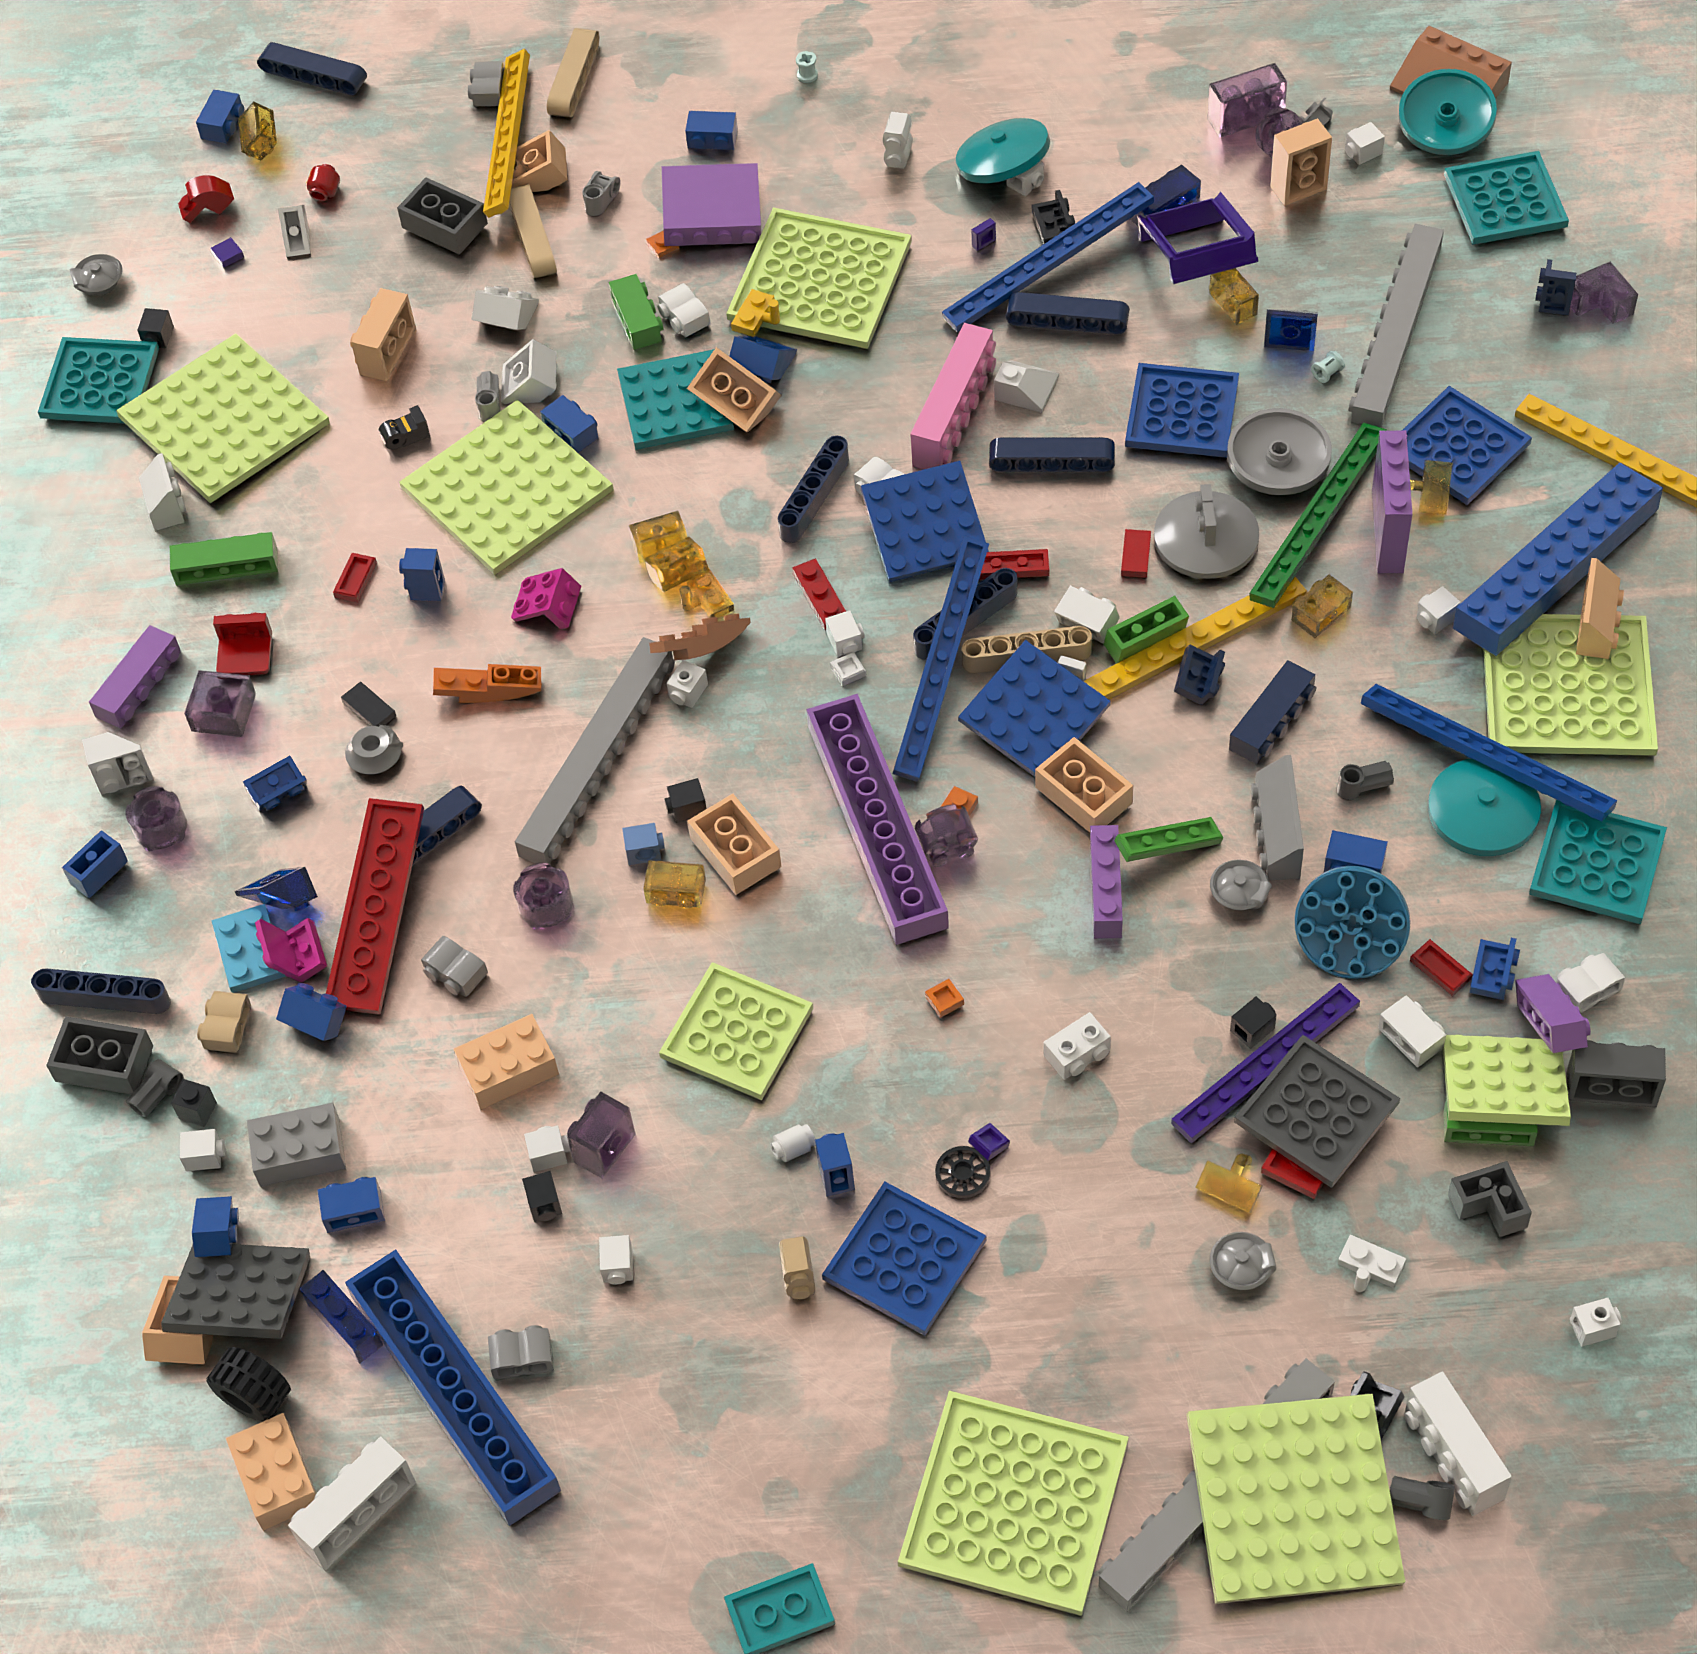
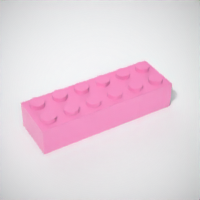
(953, 397)

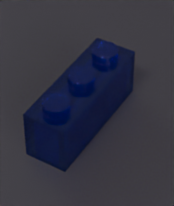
(1172, 190)
(341, 1316)

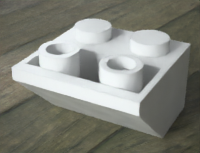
(504, 307)
(161, 494)
(115, 762)

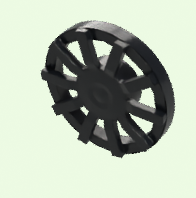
(962, 1172)

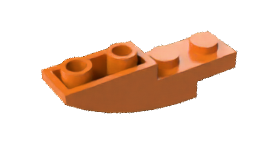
(488, 685)

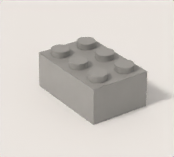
(296, 1144)

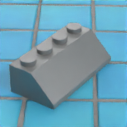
(1278, 820)

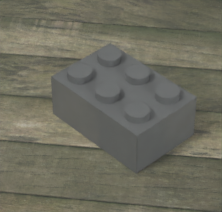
(442, 215)
(99, 1055)
(1617, 1074)

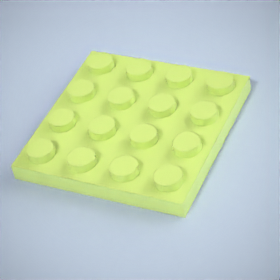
(736, 1030)
(1505, 1081)

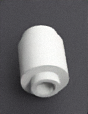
(792, 1142)

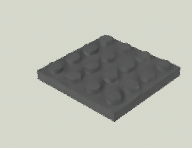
(1317, 1110)
(237, 1292)

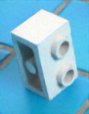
(1083, 609)
(1412, 1031)
(1077, 1046)

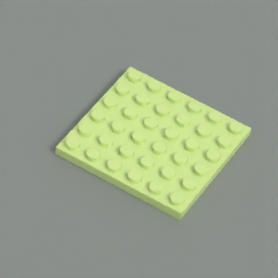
(824, 275)
(223, 417)
(506, 486)
(1569, 703)
(1294, 1498)
(1014, 1502)

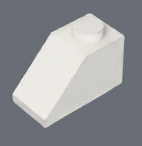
(294, 230)

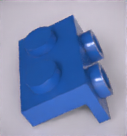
(275, 783)
(1493, 967)

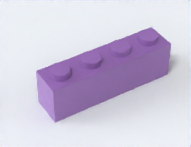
(135, 676)
(1106, 882)
(1552, 1013)

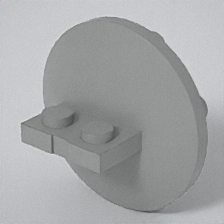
(1206, 534)

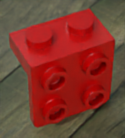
(243, 643)

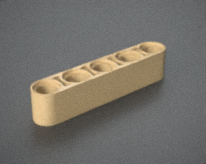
(573, 72)
(531, 232)
(992, 652)

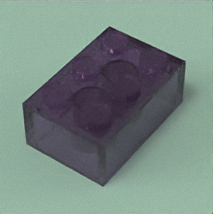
(1245, 99)

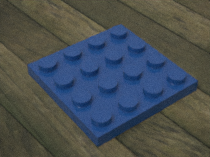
(1182, 409)
(1467, 436)
(921, 519)
(1033, 708)
(904, 1258)

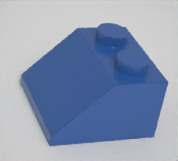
(762, 356)

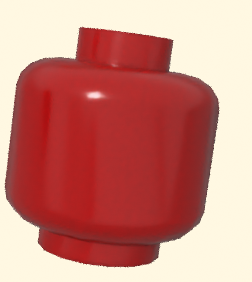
(323, 182)

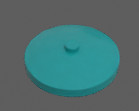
(1447, 111)
(1003, 150)
(1482, 809)

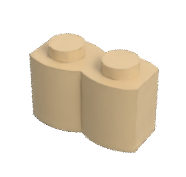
(224, 1021)
(797, 1267)

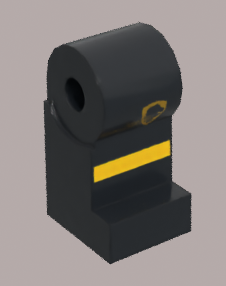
(405, 429)

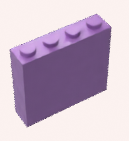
(711, 204)
(1391, 501)

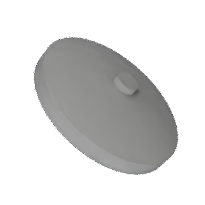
(1279, 451)

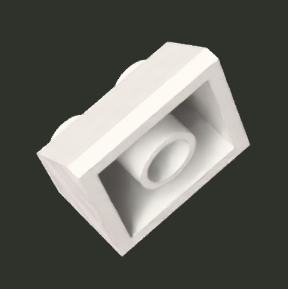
(529, 374)

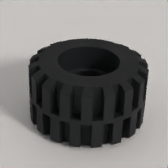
(248, 1384)

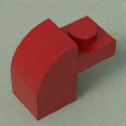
(205, 192)

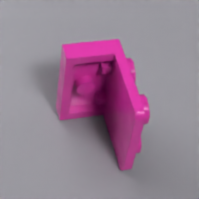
(548, 595)
(292, 952)

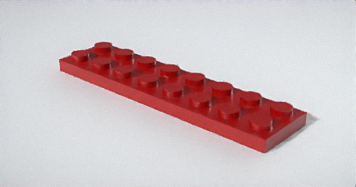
(375, 904)

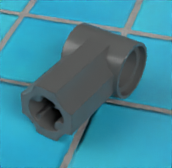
(1363, 779)
(159, 1081)
(1431, 1498)

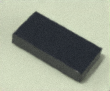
(368, 705)

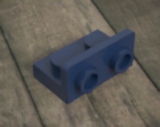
(1557, 290)

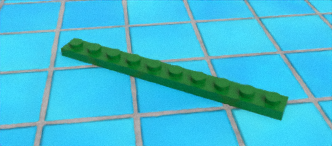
(1316, 517)

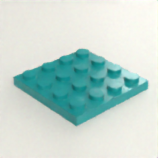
(1506, 197)
(96, 378)
(662, 406)
(1598, 863)

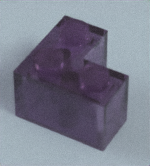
(1604, 289)

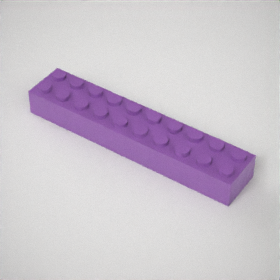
(877, 819)

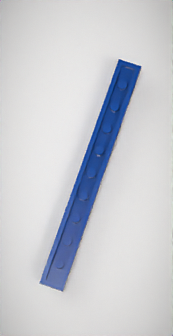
(1048, 256)
(940, 659)
(1489, 752)

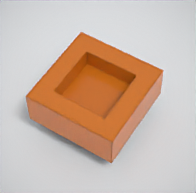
(656, 244)
(961, 798)
(944, 998)

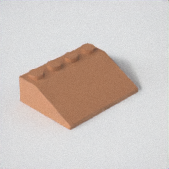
(1441, 50)

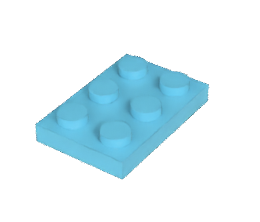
(242, 950)

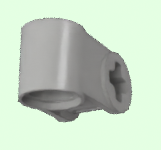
(599, 193)

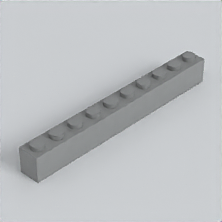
(1397, 326)
(593, 754)
(1180, 1520)

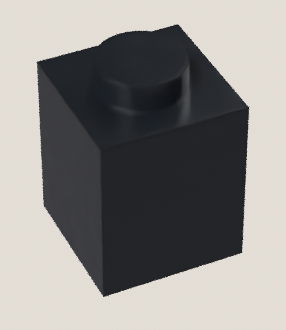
(156, 326)
(685, 800)
(1253, 1022)
(194, 1102)
(542, 1196)

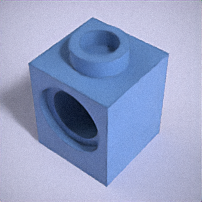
(642, 843)

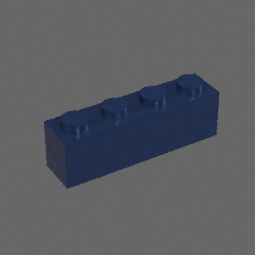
(1272, 712)

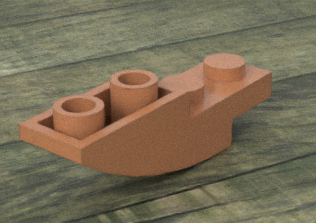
(703, 639)

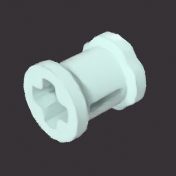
(806, 62)
(1328, 366)

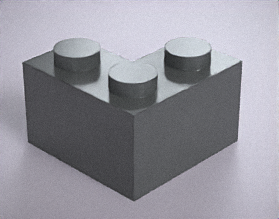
(1493, 1191)

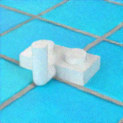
(1370, 1263)

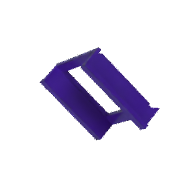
(1207, 258)

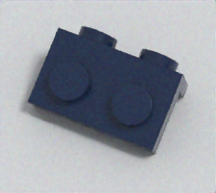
(1199, 674)

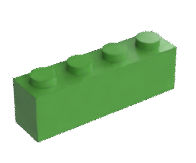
(223, 558)

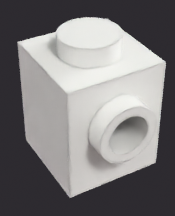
(1364, 143)
(1028, 180)
(1437, 610)
(844, 633)
(687, 684)
(547, 1148)
(201, 1150)
(616, 1259)
(1595, 1321)

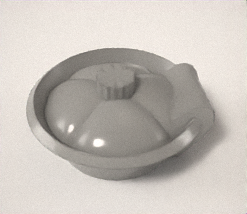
(96, 274)
(373, 749)
(1240, 885)
(1242, 1260)

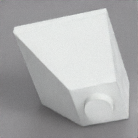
(1024, 385)

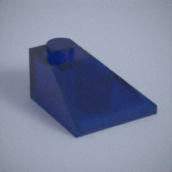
(1291, 329)
(282, 889)

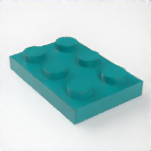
(779, 1610)

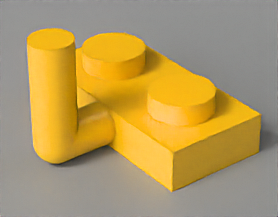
(755, 310)

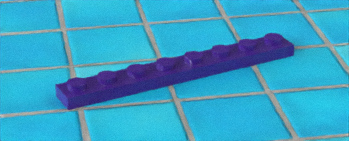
(1254, 1070)

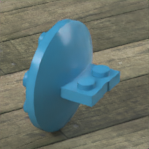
(1352, 922)

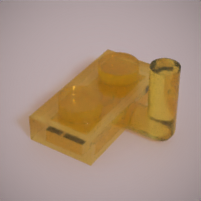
(1434, 487)
(706, 593)
(1229, 1184)

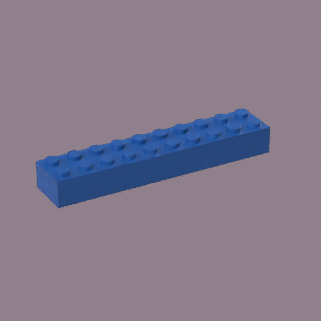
(1557, 559)
(453, 1388)

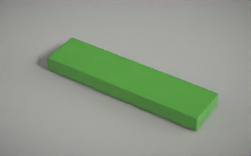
(1168, 839)

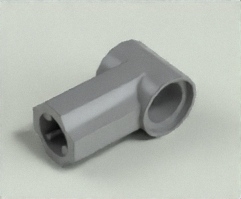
(487, 395)

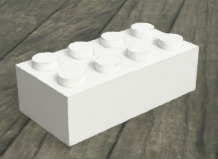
(1457, 1444)
(351, 1503)

